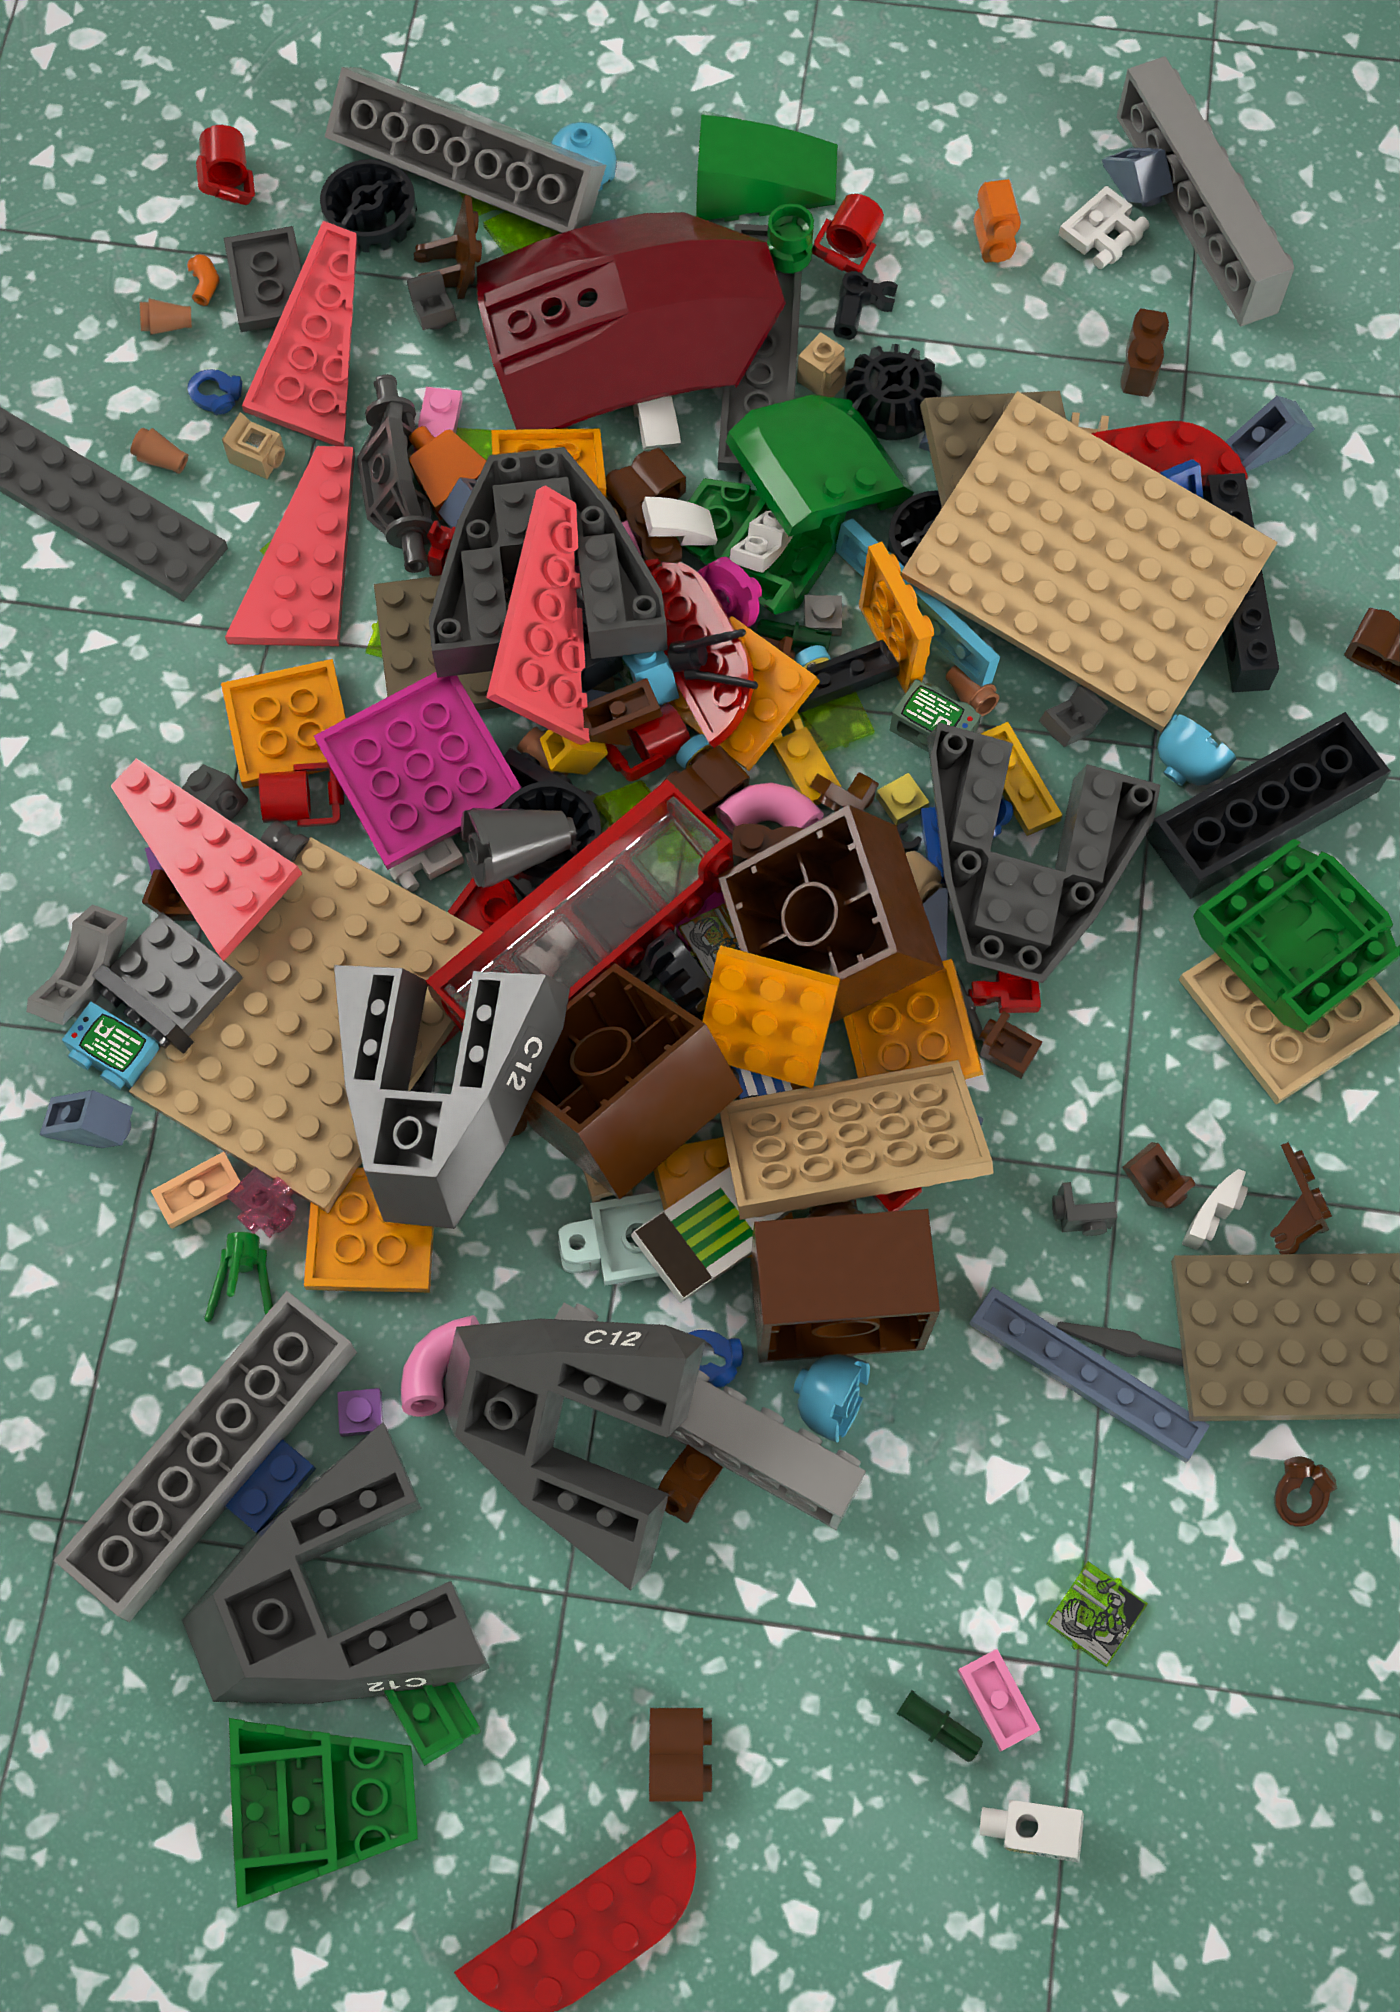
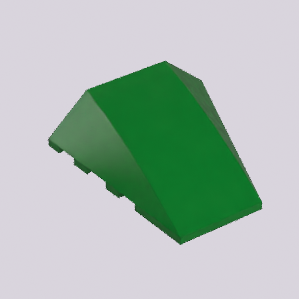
(760, 167)
(798, 566)
(313, 1804)

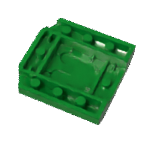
(815, 461)
(1299, 933)

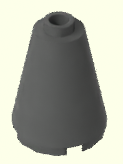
(512, 840)

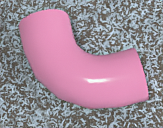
(768, 803)
(426, 1369)

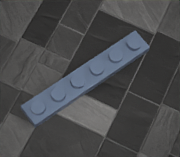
(1089, 1374)

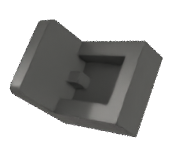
(431, 301)
(1074, 717)
(216, 791)
(1089, 1218)

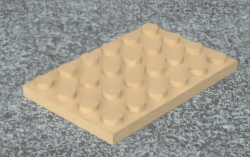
(853, 1139)

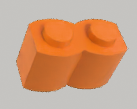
(996, 220)

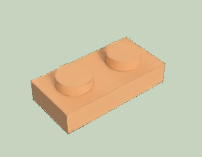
(196, 1190)

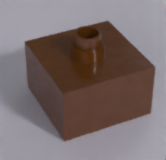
(836, 905)
(628, 1081)
(843, 1283)

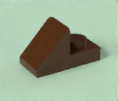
(620, 711)

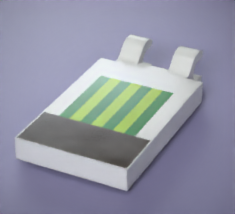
(699, 1237)

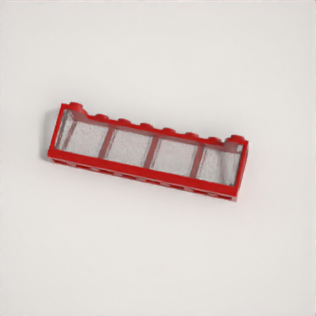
(601, 903)

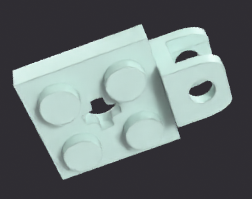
(605, 1239)

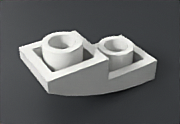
(658, 423)
(679, 518)
(763, 545)
(1226, 1197)

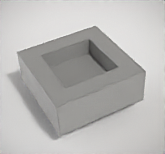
(823, 613)

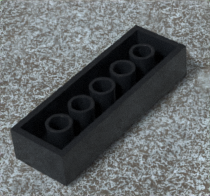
(1267, 805)

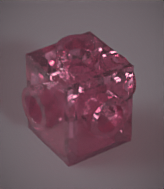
(263, 1203)

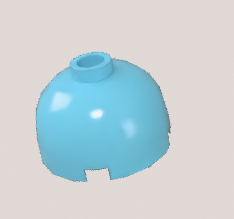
(589, 142)
(1192, 753)
(831, 1394)

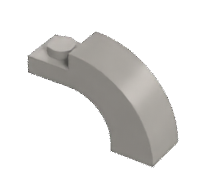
(93, 942)

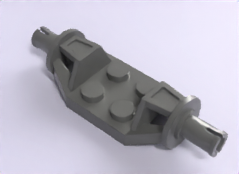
(387, 477)

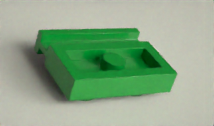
(433, 1718)

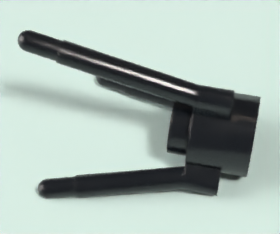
(690, 655)

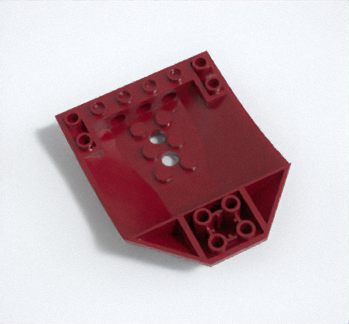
(672, 315)

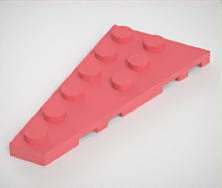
(308, 357)
(302, 574)
(543, 628)
(213, 863)

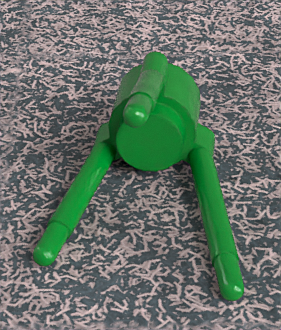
(240, 1255)

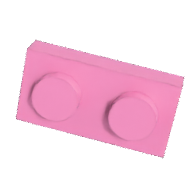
(440, 410)
(998, 1700)

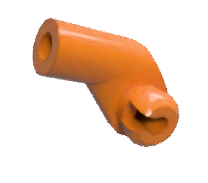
(207, 277)

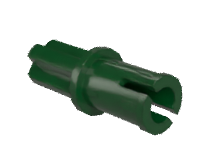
(802, 636)
(940, 1727)

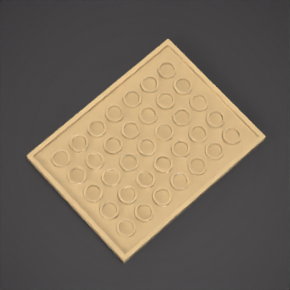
(1088, 560)
(270, 1055)

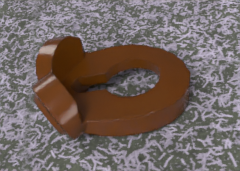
(1295, 1471)

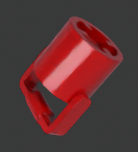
(224, 165)
(850, 233)
(653, 743)
(287, 796)

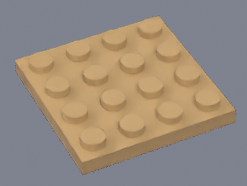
(1275, 1053)

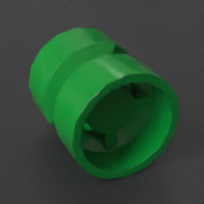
(790, 237)

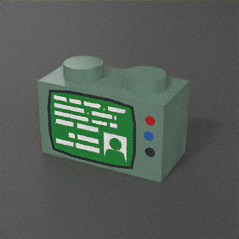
(925, 707)

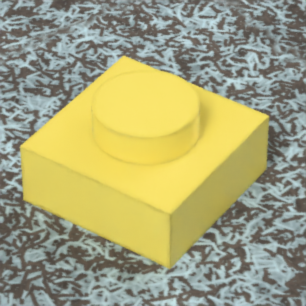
(902, 799)

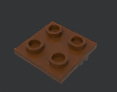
(460, 246)
(1307, 1213)

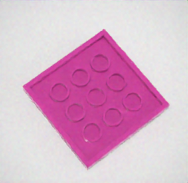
(417, 766)

